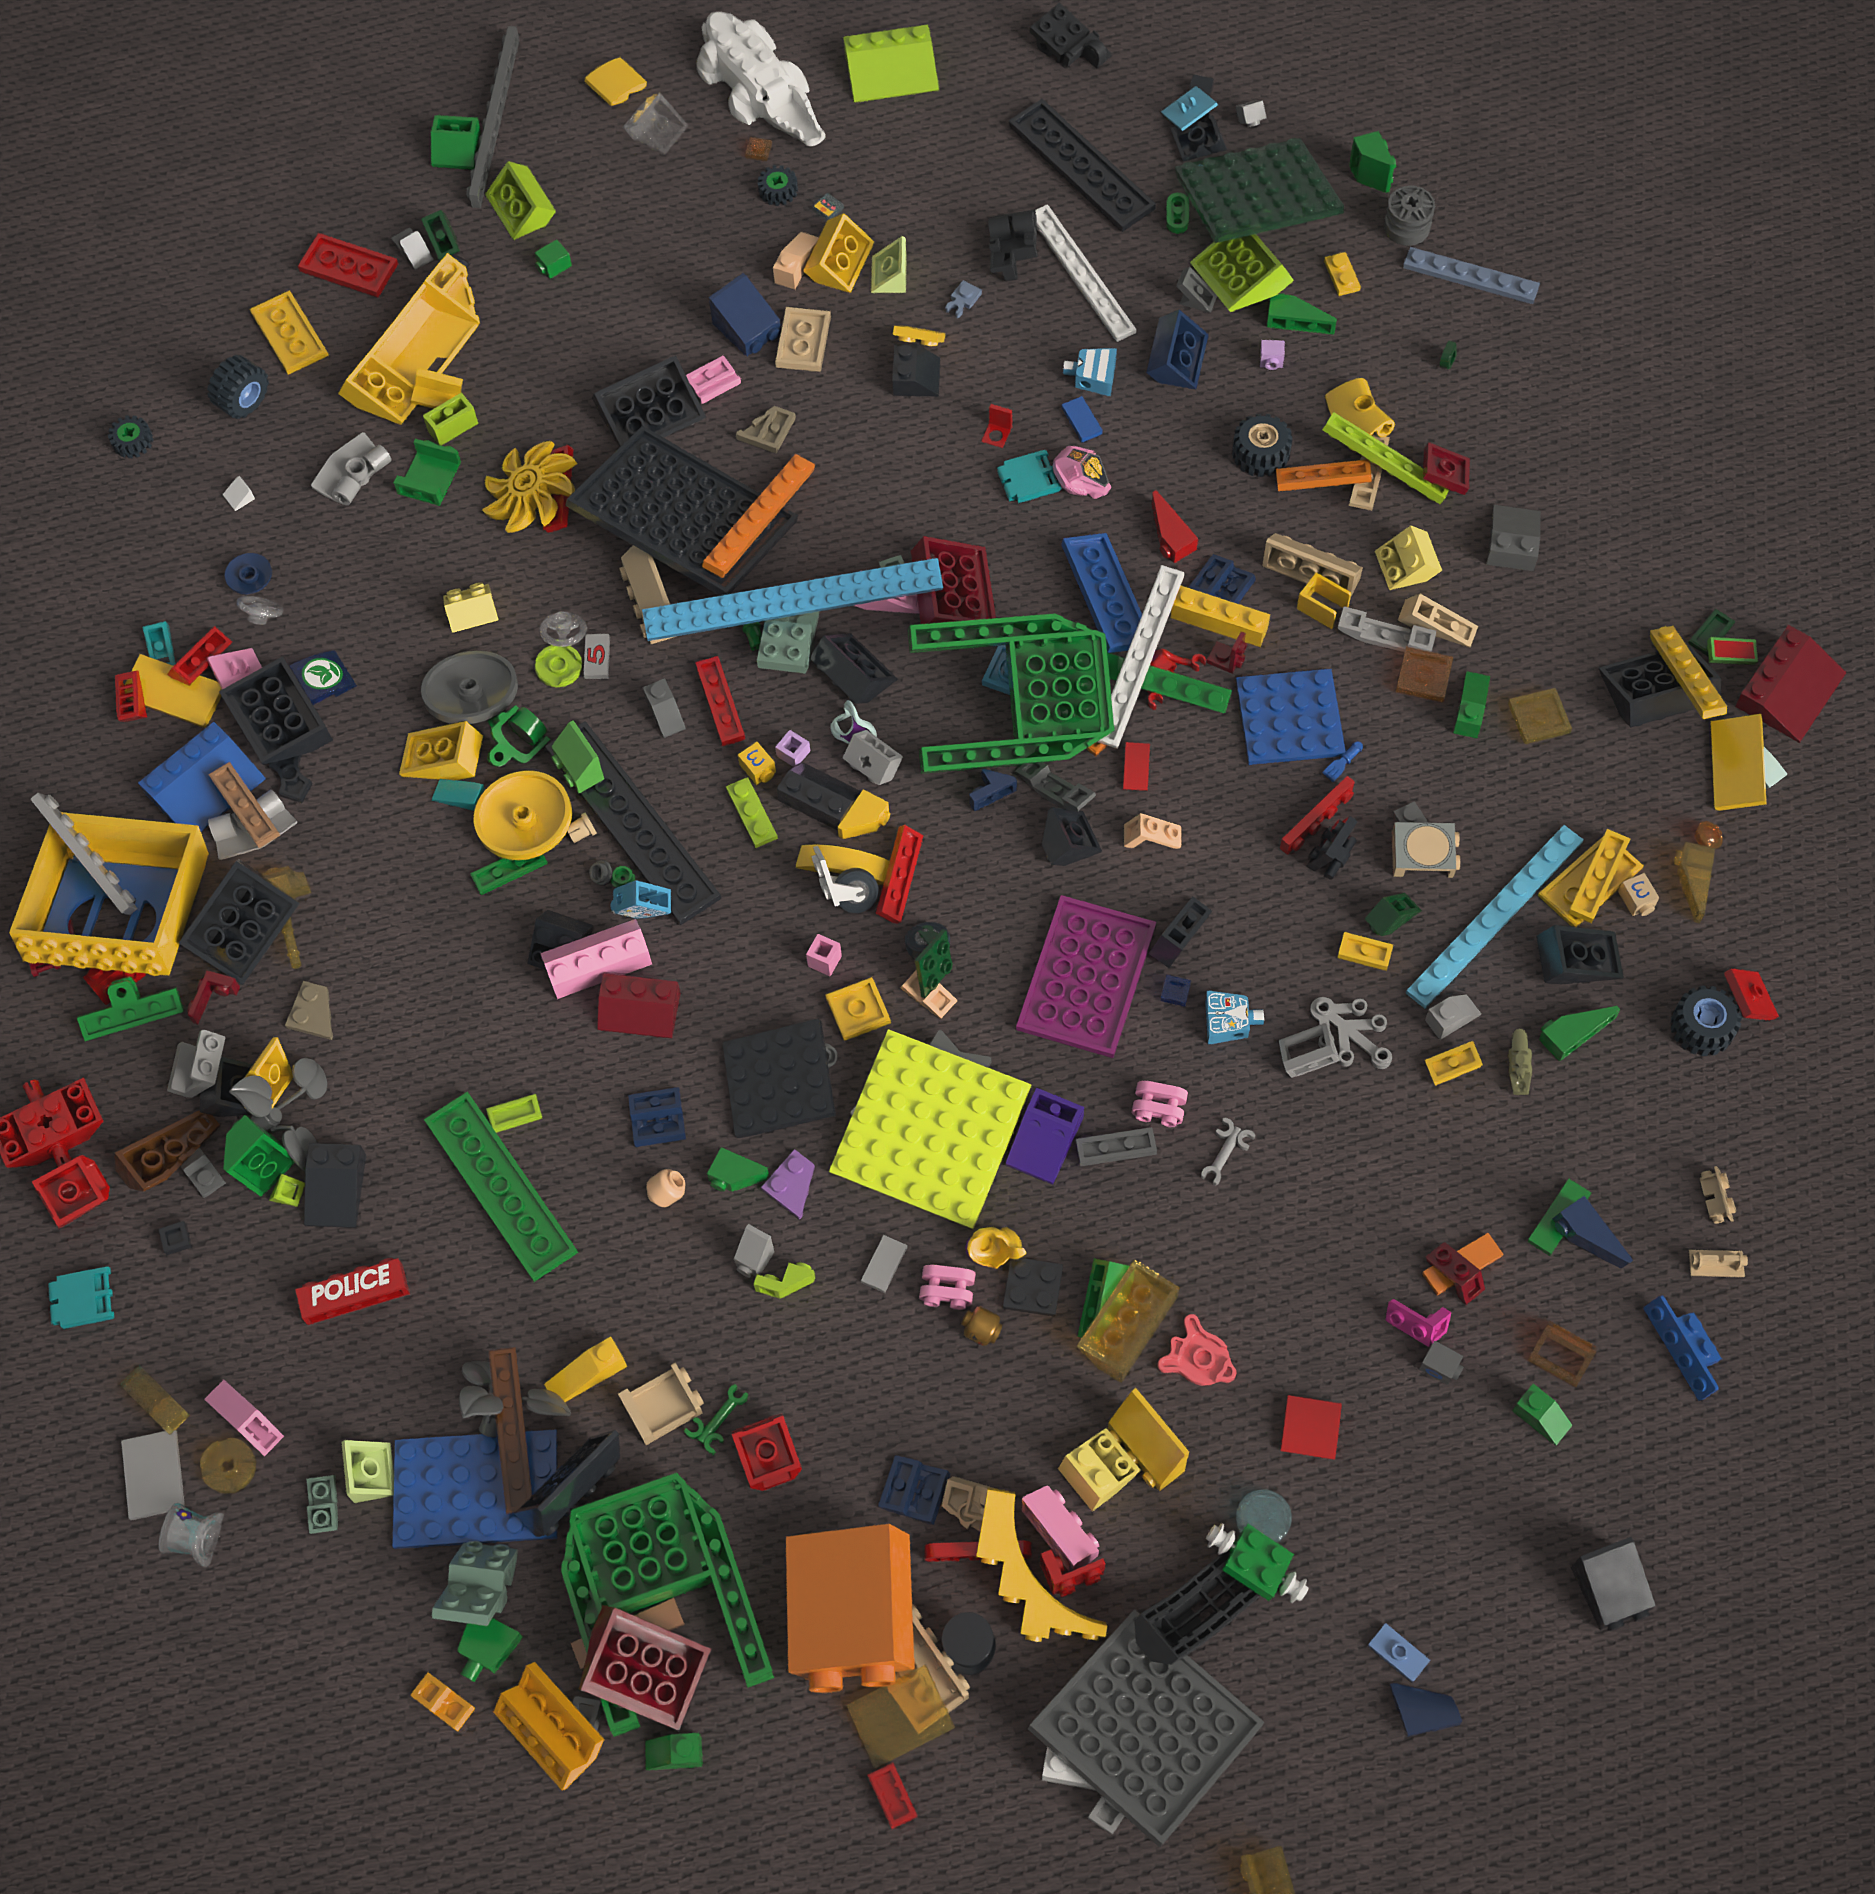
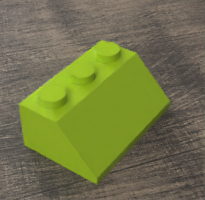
(519, 200)

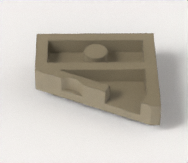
(768, 430)
(311, 1011)

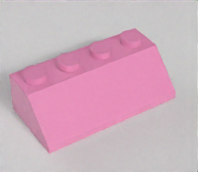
(585, 960)

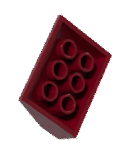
(962, 581)
(1791, 684)
(642, 1667)

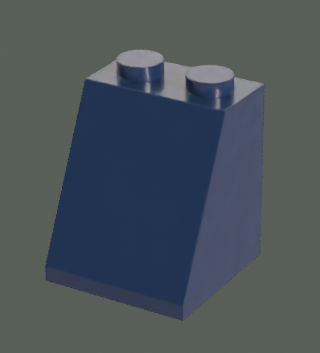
(744, 315)

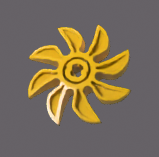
(529, 486)

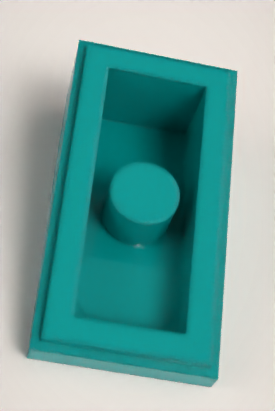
(159, 641)
(458, 793)

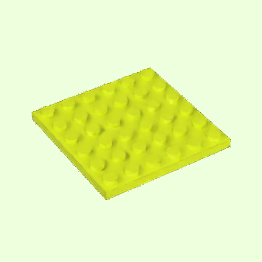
(930, 1129)

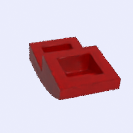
(1136, 766)

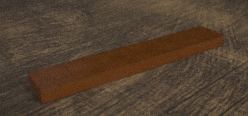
(510, 1428)

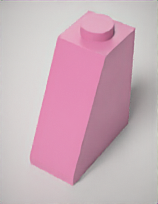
(244, 1417)

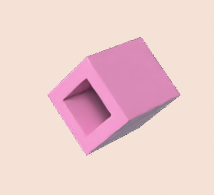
(824, 955)

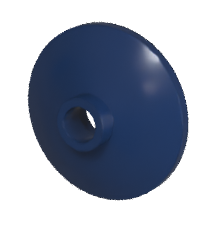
(247, 565)

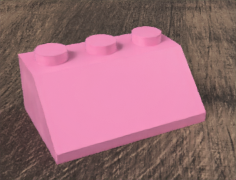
(1060, 1528)

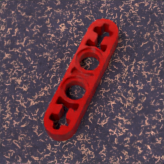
(953, 1551)

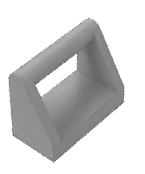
(1311, 1060)

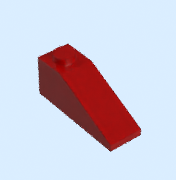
(1174, 535)

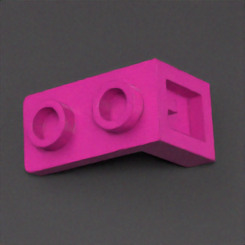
(1417, 1326)

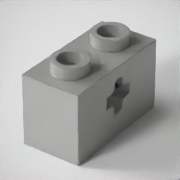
(872, 757)

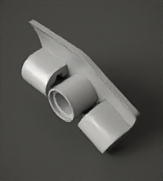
(350, 469)
(232, 836)

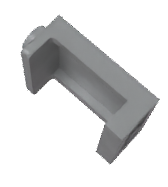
(196, 1066)

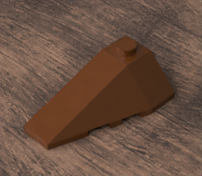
(163, 1152)

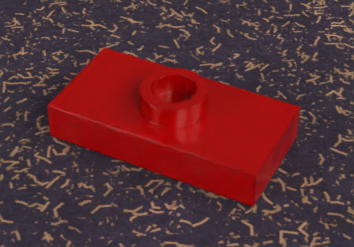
(892, 1795)

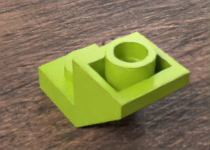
(795, 1278)

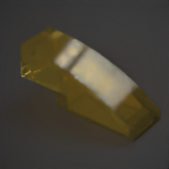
(154, 1400)

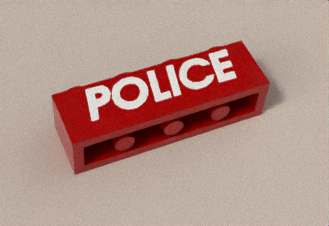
(352, 1291)

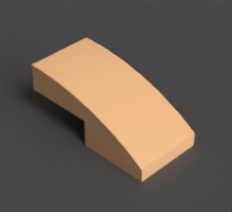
(937, 1002)

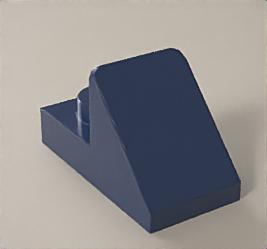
(997, 787)

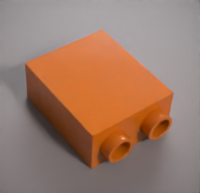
(849, 1606)

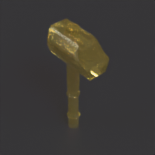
(295, 885)

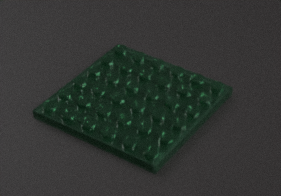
(1258, 190)

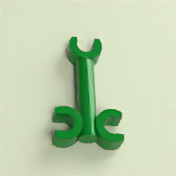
(708, 1434)

